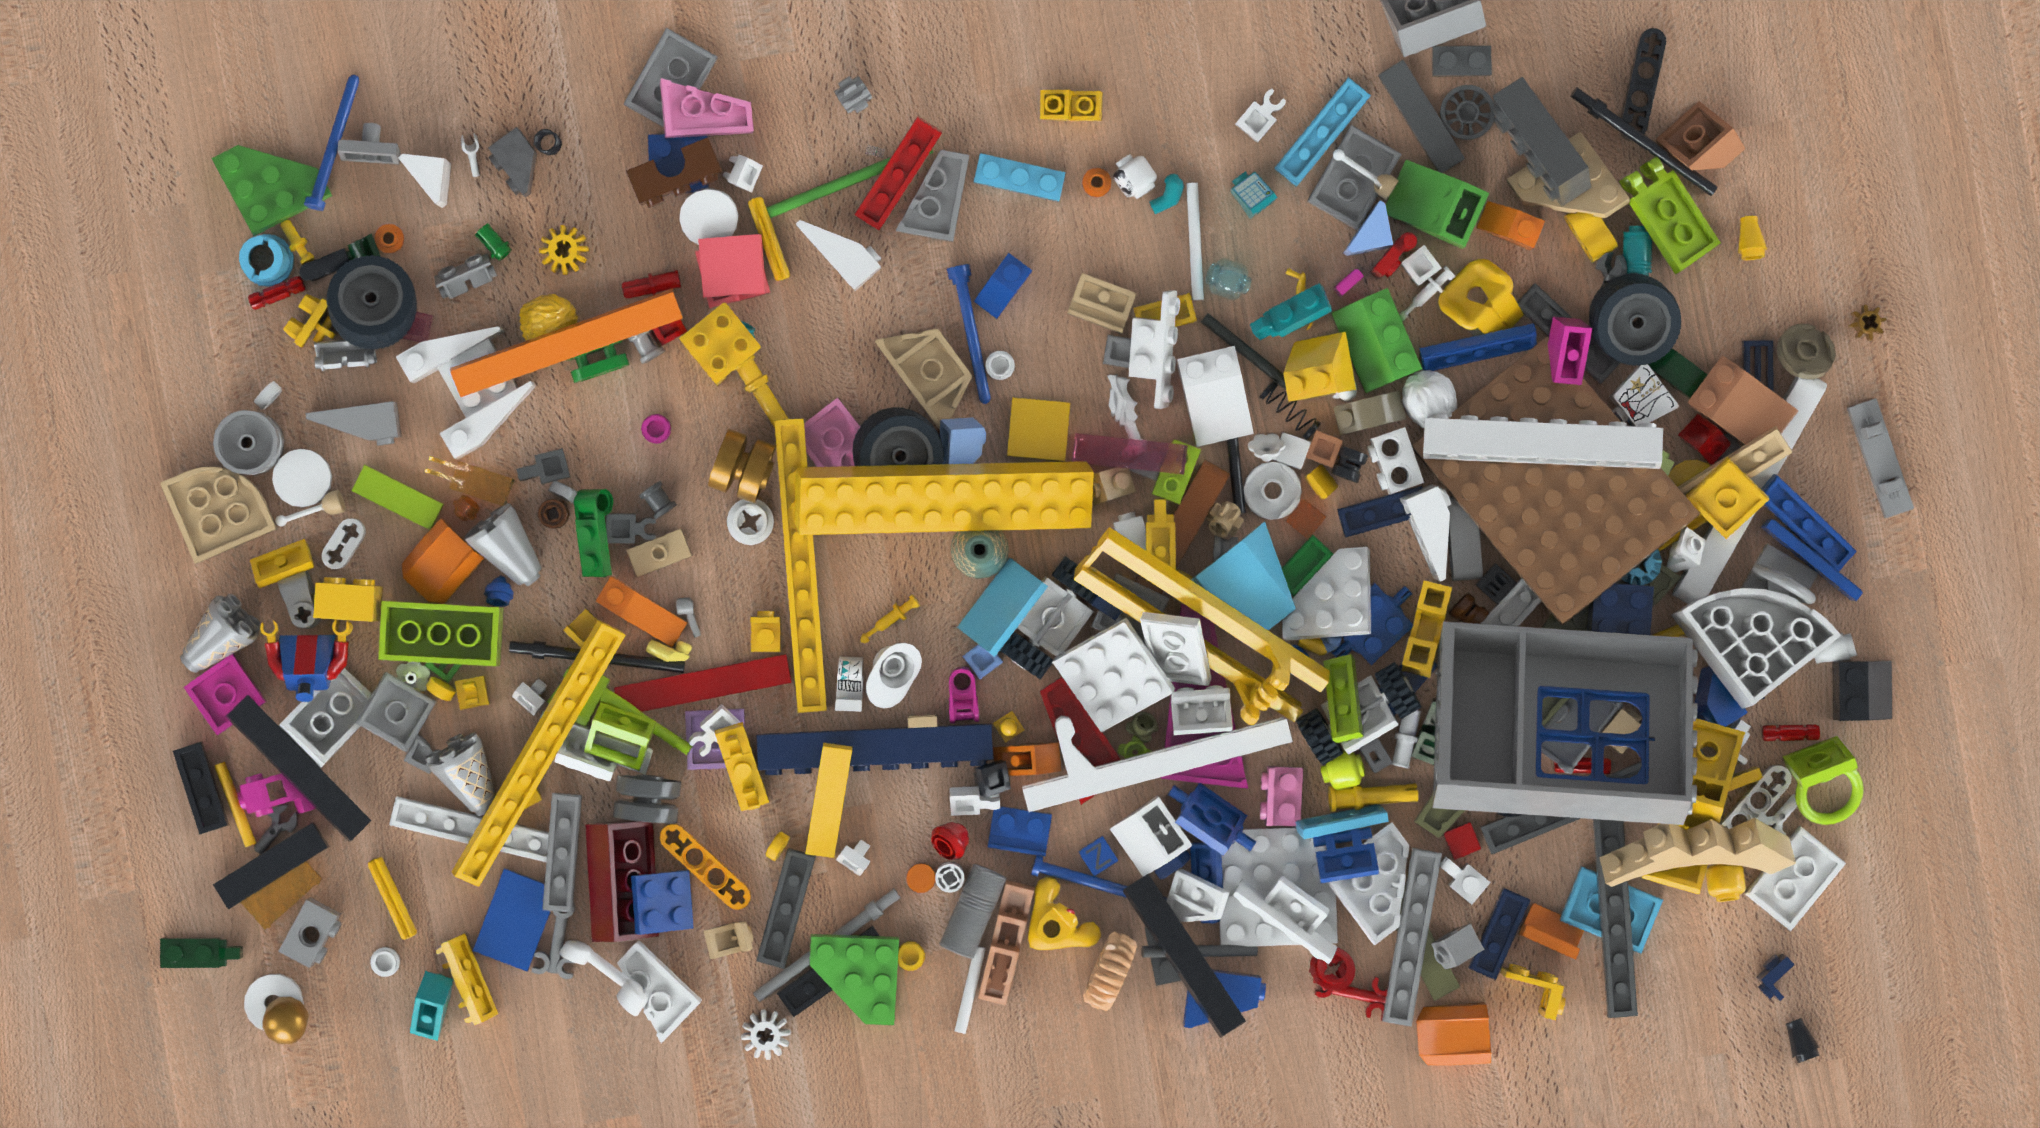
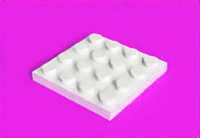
(1274, 855)

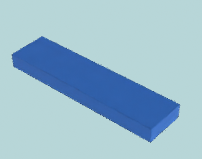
(1478, 347)
(1806, 523)
(1812, 559)

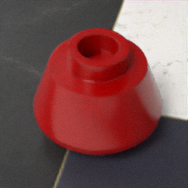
(950, 840)

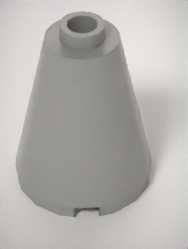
(506, 545)

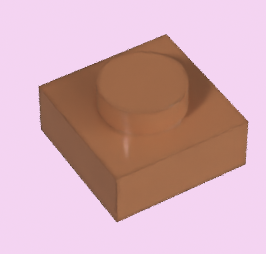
(1324, 449)

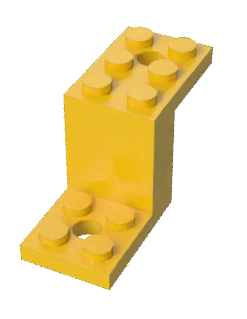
(1713, 783)

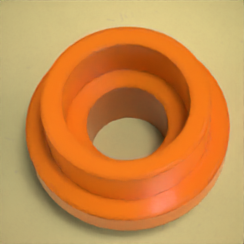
(1092, 191)
(398, 241)

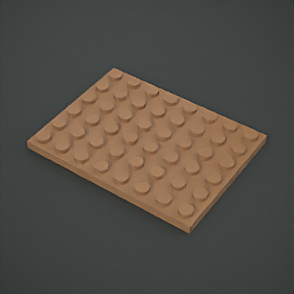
(1560, 525)

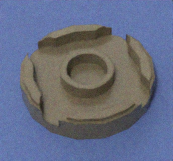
(1806, 351)

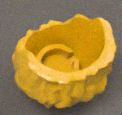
(546, 315)

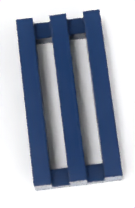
(1757, 360)

